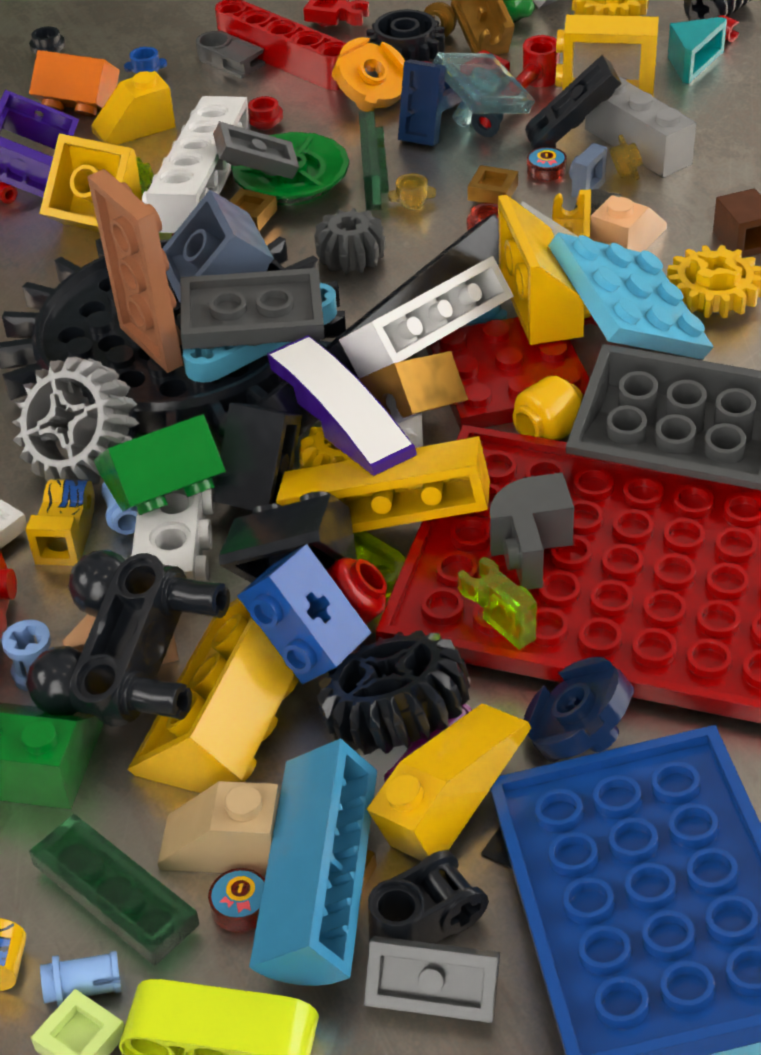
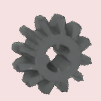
(350, 241)

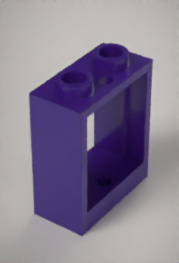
(20, 164)

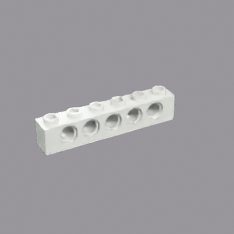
(194, 161)

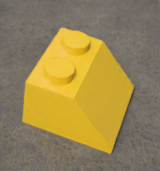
(67, 188)

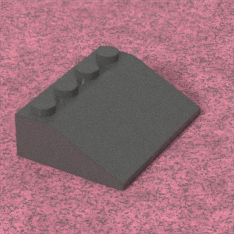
(672, 416)

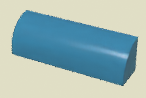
(315, 868)

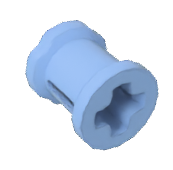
(20, 646)

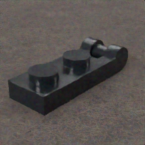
(573, 104)

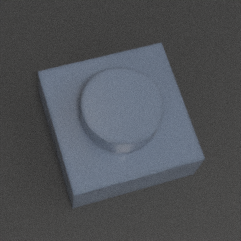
(588, 169)

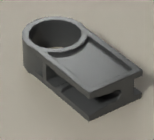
(229, 53)

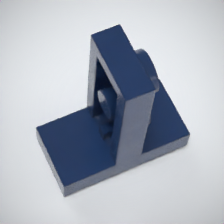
(423, 101)

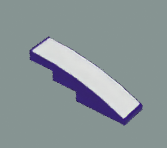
(346, 408)

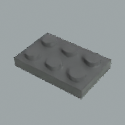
(250, 308)

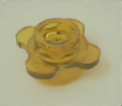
(626, 158)
(412, 191)

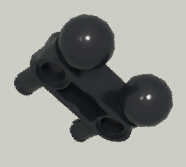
(136, 616)

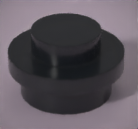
(47, 39)

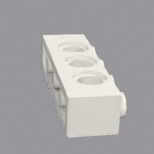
(426, 318)
(178, 533)

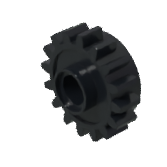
(410, 32)

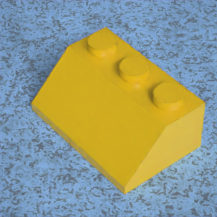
(541, 290)

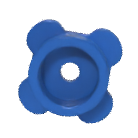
(145, 59)

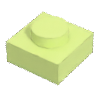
(78, 1029)

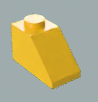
(135, 110)

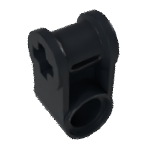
(429, 899)

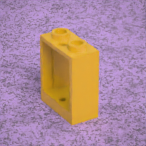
(609, 29)

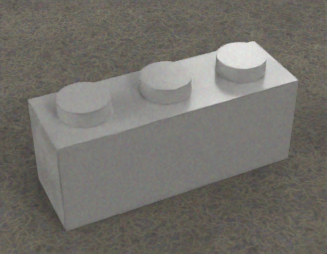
(660, 132)

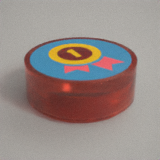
(546, 163)
(236, 899)

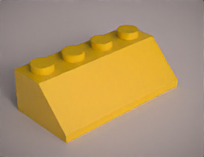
(235, 695)

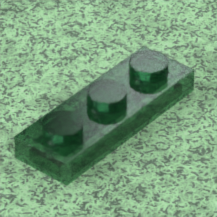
(373, 161)
(114, 889)

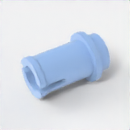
(119, 521)
(88, 975)

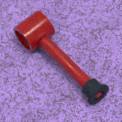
(538, 71)

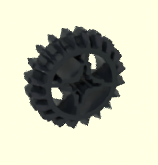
(394, 692)

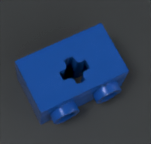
(304, 614)

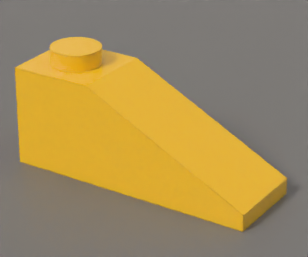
(445, 781)

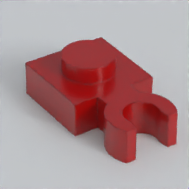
(331, 12)

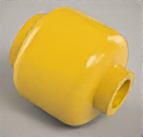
(547, 408)

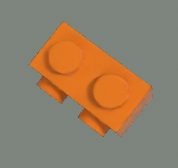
(73, 82)

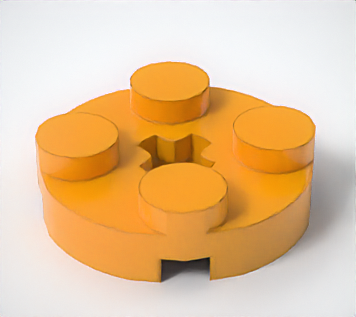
(358, 85)

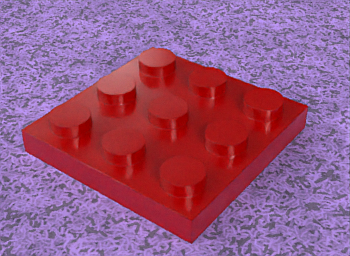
(500, 364)

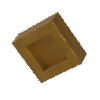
(490, 183)
(258, 205)

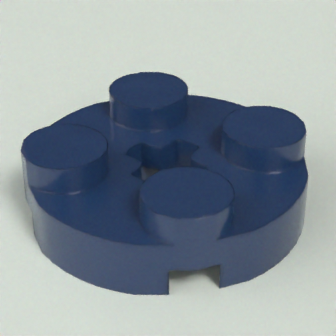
(579, 710)

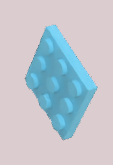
(630, 296)

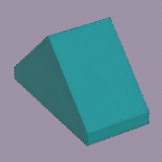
(695, 45)

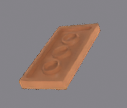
(137, 269)

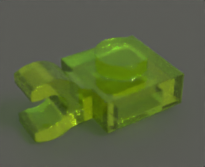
(505, 605)

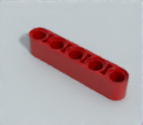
(285, 42)

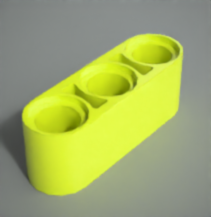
(215, 1020)

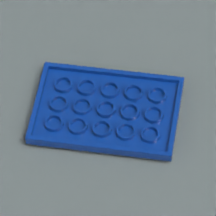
(641, 895)

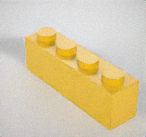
(432, 485)

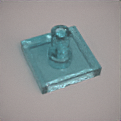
(482, 86)

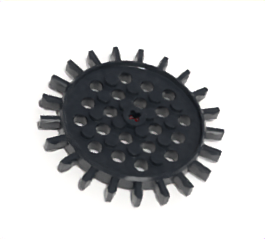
(84, 323)

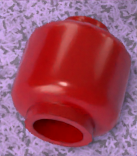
(361, 585)

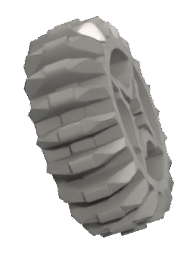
(61, 412)

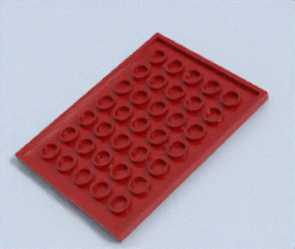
(653, 580)

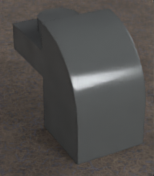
(530, 518)

